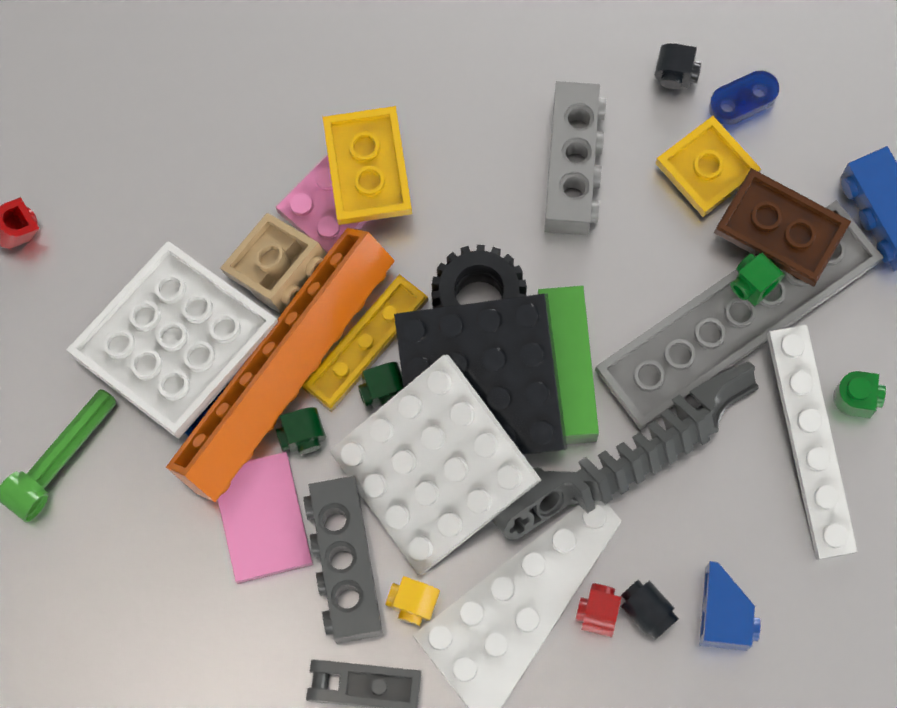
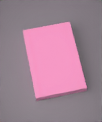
(264, 520)

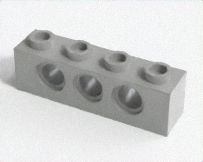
(572, 103)

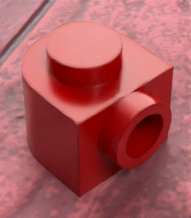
(17, 224)
(599, 610)

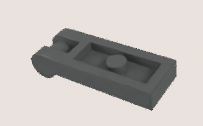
(364, 685)

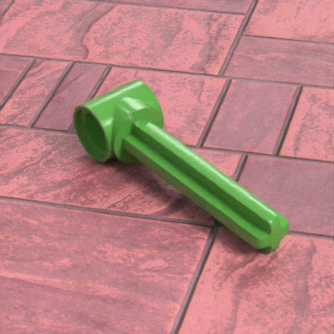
(24, 492)

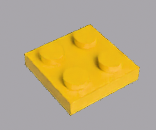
(707, 165)

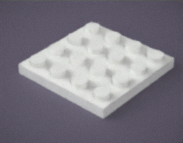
(172, 338)
(434, 465)

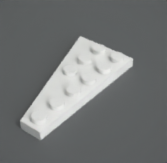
(503, 621)

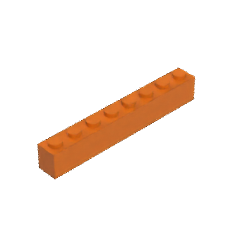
(280, 364)

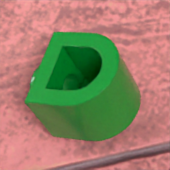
(756, 278)
(859, 394)

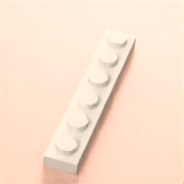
(812, 442)

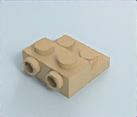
(274, 262)

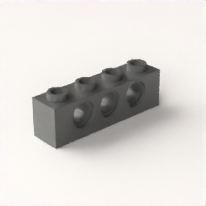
(343, 498)

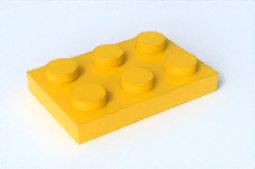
(367, 165)

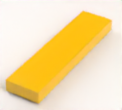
(363, 344)

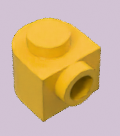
(413, 600)

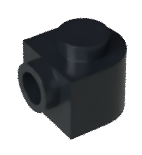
(677, 66)

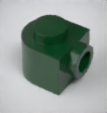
(380, 384)
(301, 431)

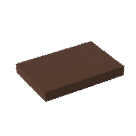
(782, 226)

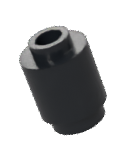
(648, 608)

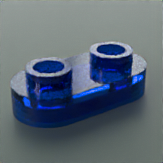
(742, 99)

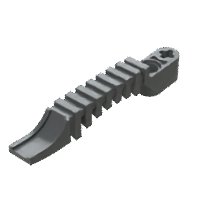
(590, 484)

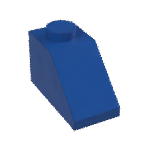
(726, 612)

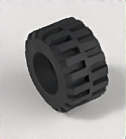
(476, 267)

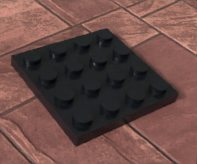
(504, 355)

